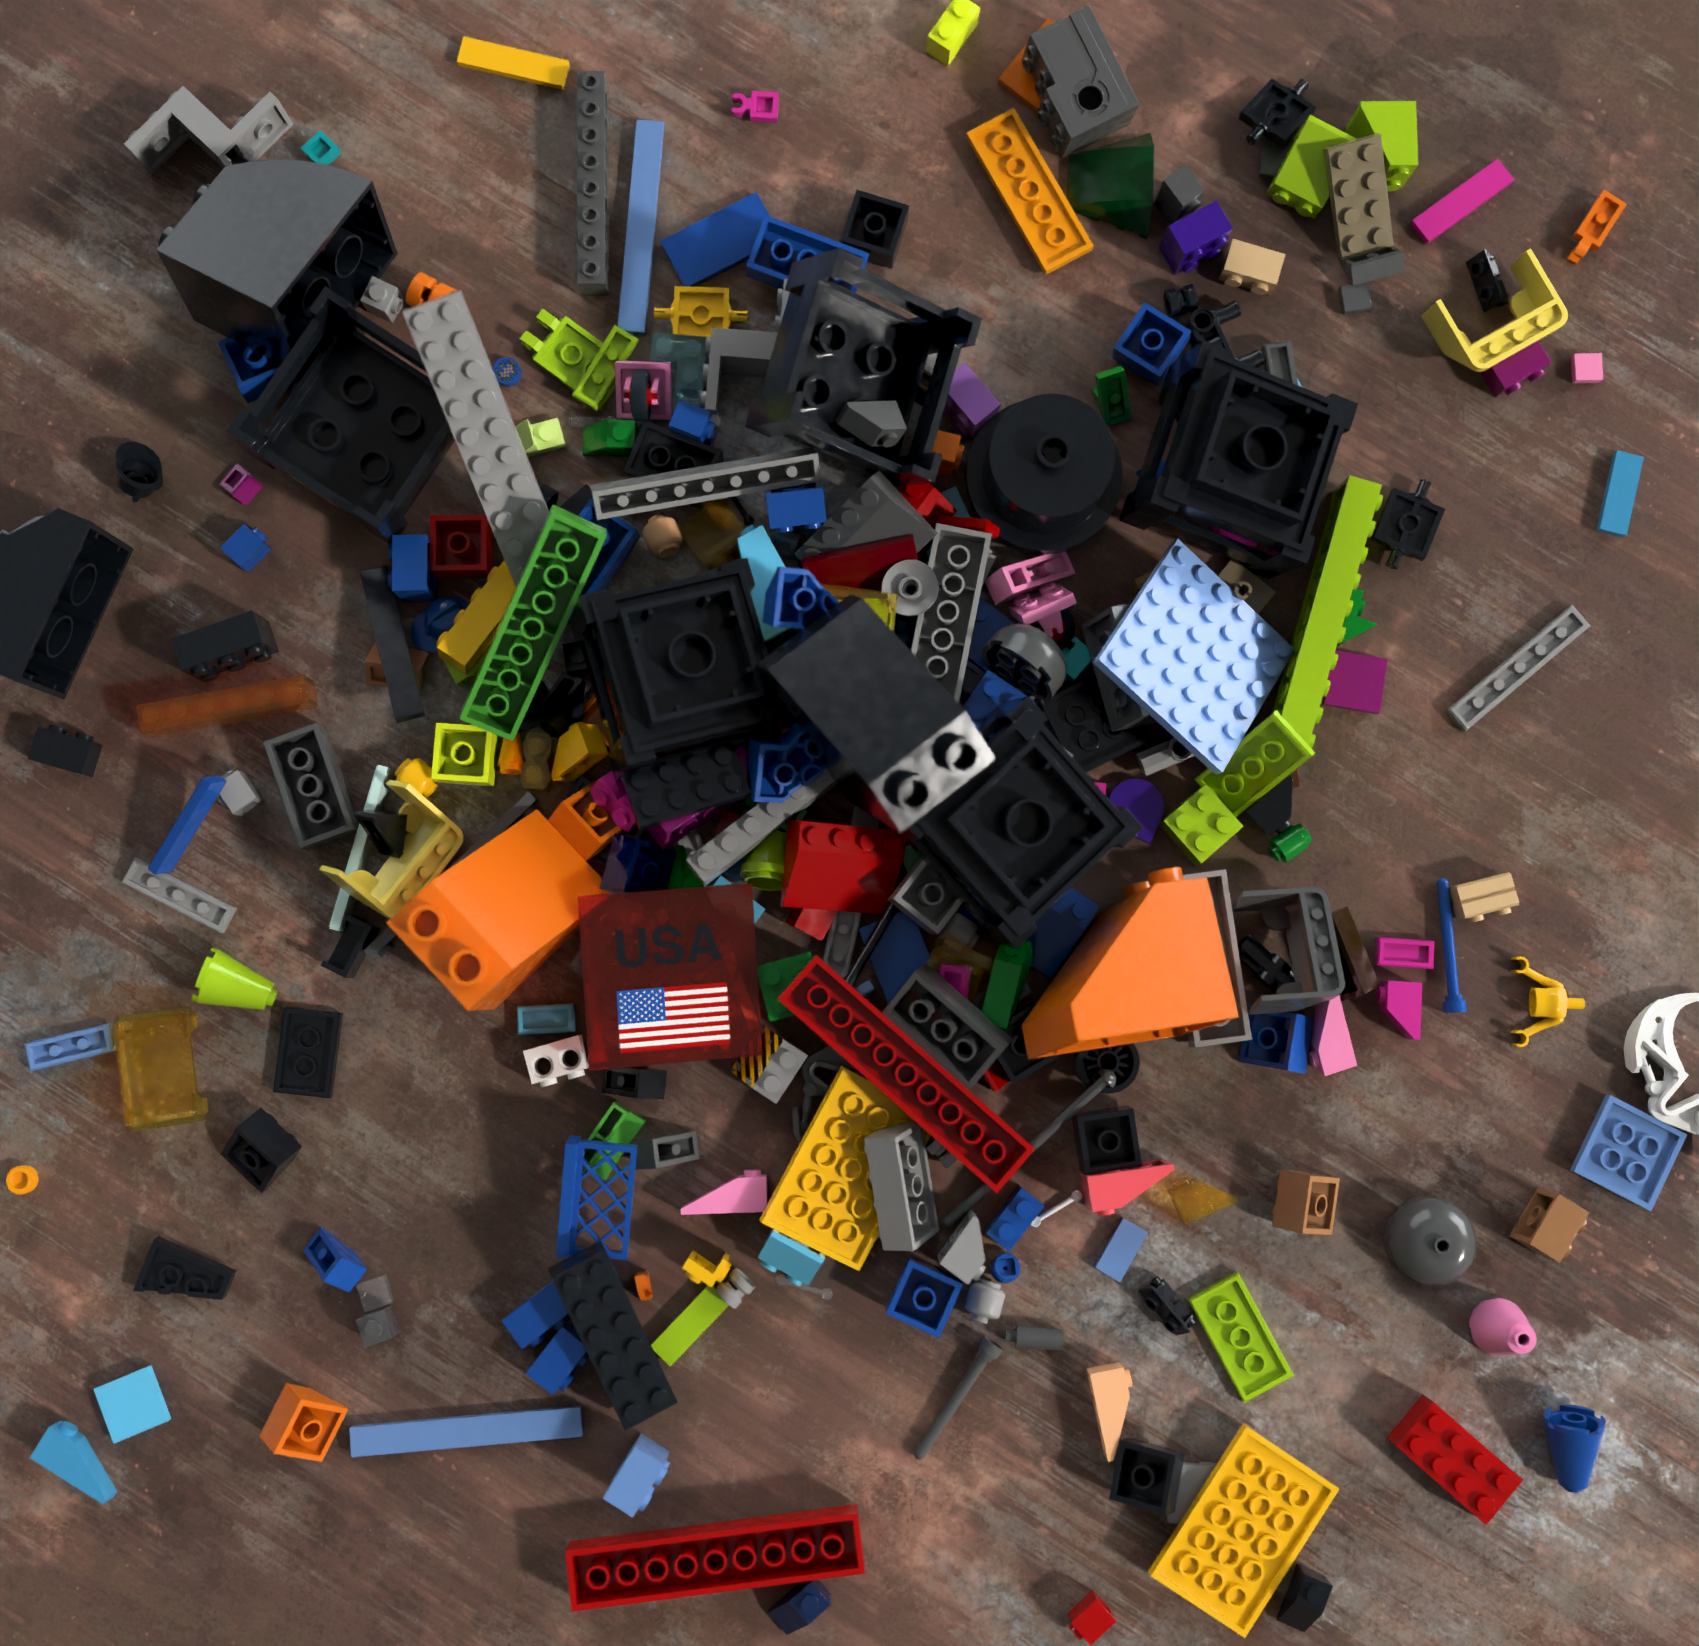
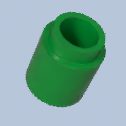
(1289, 843)

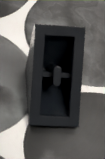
(384, 829)

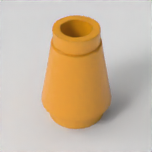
(511, 756)

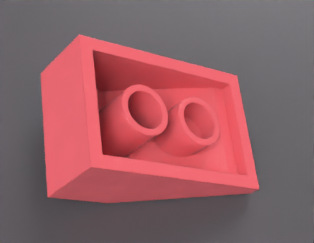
(1116, 1188)

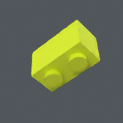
(952, 30)

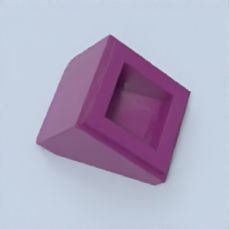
(241, 484)

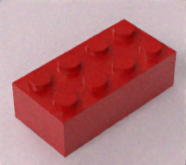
(1454, 1459)

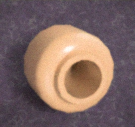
(662, 536)

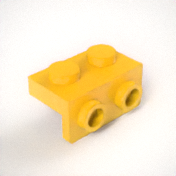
(703, 1270)

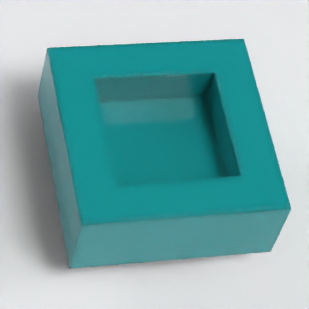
(321, 149)

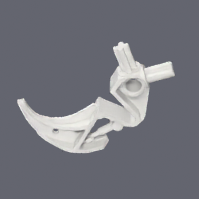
(1639, 1044)

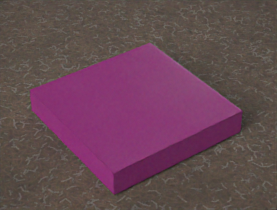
(1356, 683)

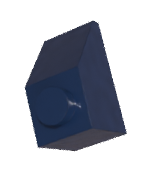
(801, 1605)

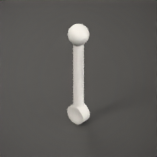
(1075, 1196)

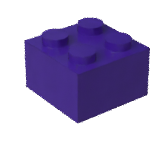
(1196, 238)

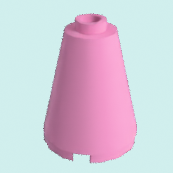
(1501, 1328)

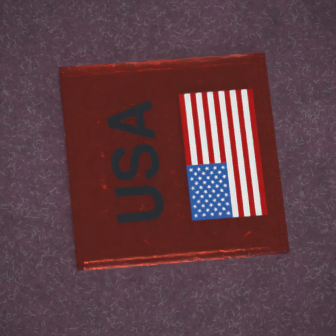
(669, 975)

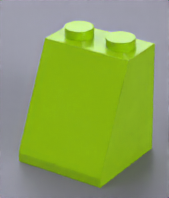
(1398, 131)
(1303, 173)

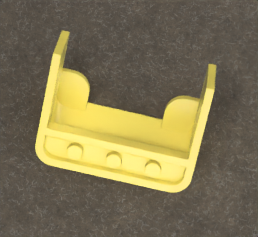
(1536, 313)
(427, 850)

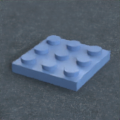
(1628, 1152)

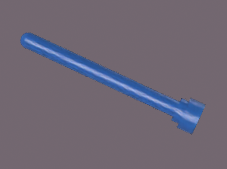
(1454, 1001)

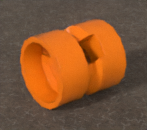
(425, 288)

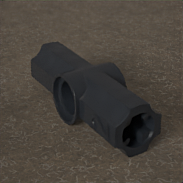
(1268, 967)

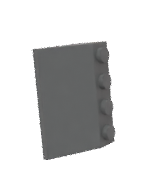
(869, 516)

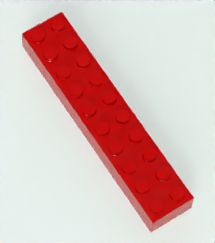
(905, 1073)
(714, 1557)

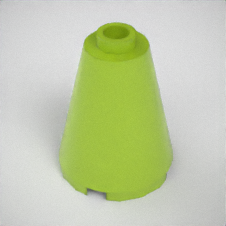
(232, 984)

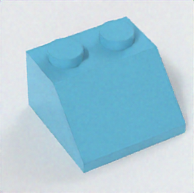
(790, 1257)

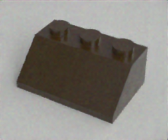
(1355, 963)

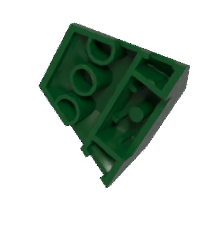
(1114, 183)

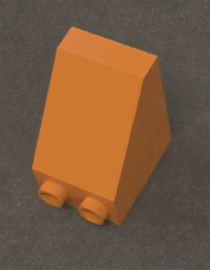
(499, 912)
(1139, 973)

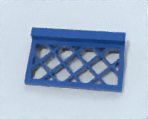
(573, 1188)

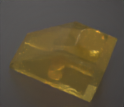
(1197, 1199)

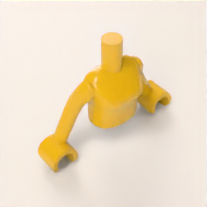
(1544, 1002)

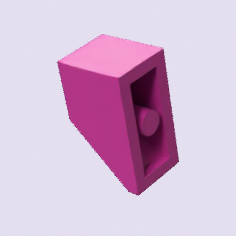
(1402, 1006)

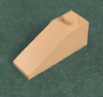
(1110, 1400)

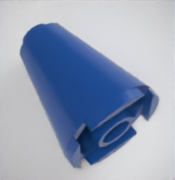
(1574, 1444)

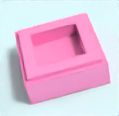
(1587, 368)

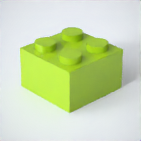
(1200, 825)

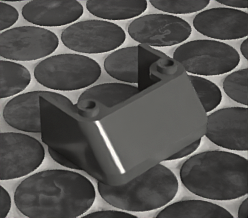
(1311, 944)

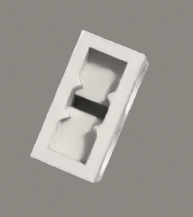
(555, 1053)

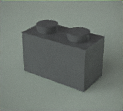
(1179, 195)

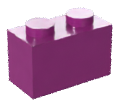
(1516, 369)

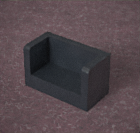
(349, 951)

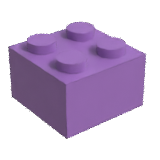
(969, 403)

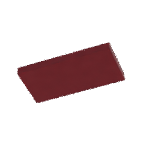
(861, 565)

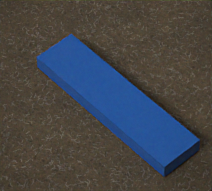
(187, 824)

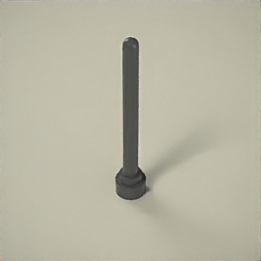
(988, 1351)

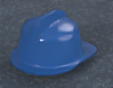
(434, 621)

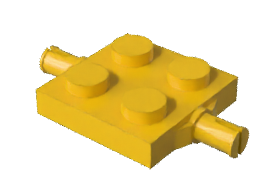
(700, 309)

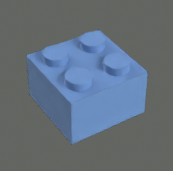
(633, 1481)

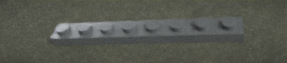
(383, 943)

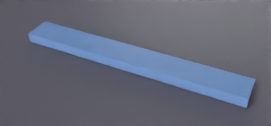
(641, 226)
(466, 1431)

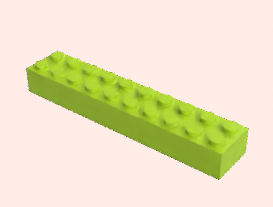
(1327, 604)

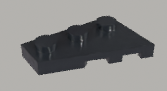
(182, 1271)

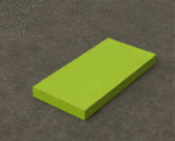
(1258, 764)
(1240, 1337)

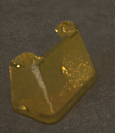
(158, 1069)

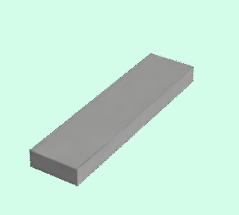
(180, 896)

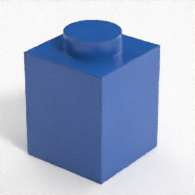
(246, 547)

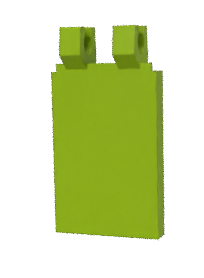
(565, 351)

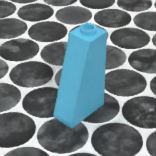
(763, 563)

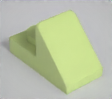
(541, 436)

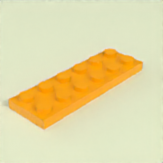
(1029, 191)

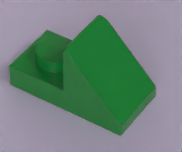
(1112, 396)
(1354, 625)

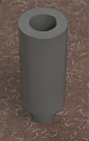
(1036, 1337)

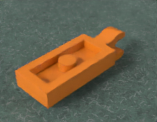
(1596, 225)

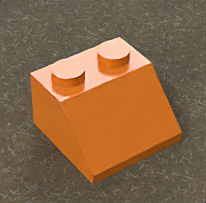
(584, 823)
(302, 1423)

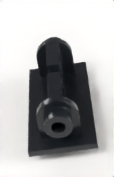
(1483, 275)
(1176, 1316)

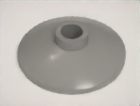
(907, 574)

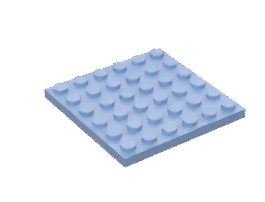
(1195, 656)

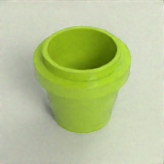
(766, 863)

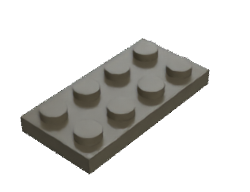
(1359, 196)

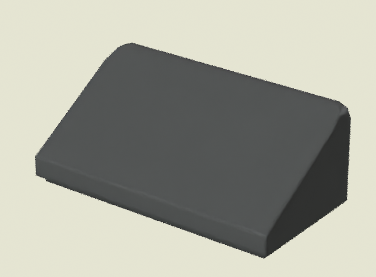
(1374, 265)

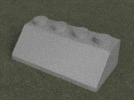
(901, 1186)

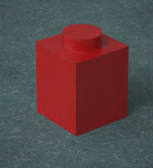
(1090, 1618)

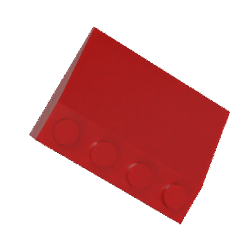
(840, 867)

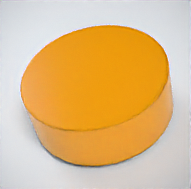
(22, 1179)

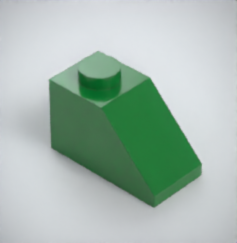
(610, 438)

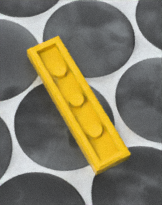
(513, 63)

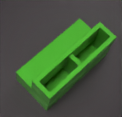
(616, 1126)

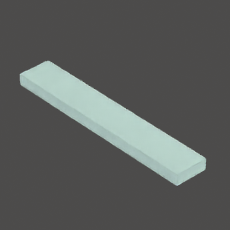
(361, 846)

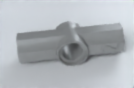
(1160, 757)

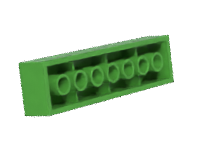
(533, 623)

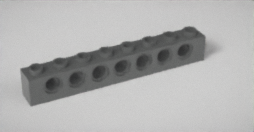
(592, 183)

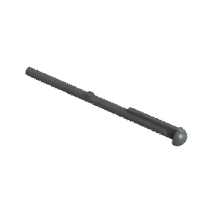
(1107, 1077)

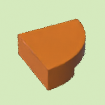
(643, 1285)

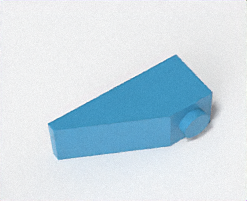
(73, 1459)

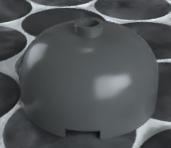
(1026, 660)
(1414, 1236)

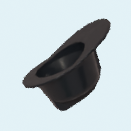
(138, 470)

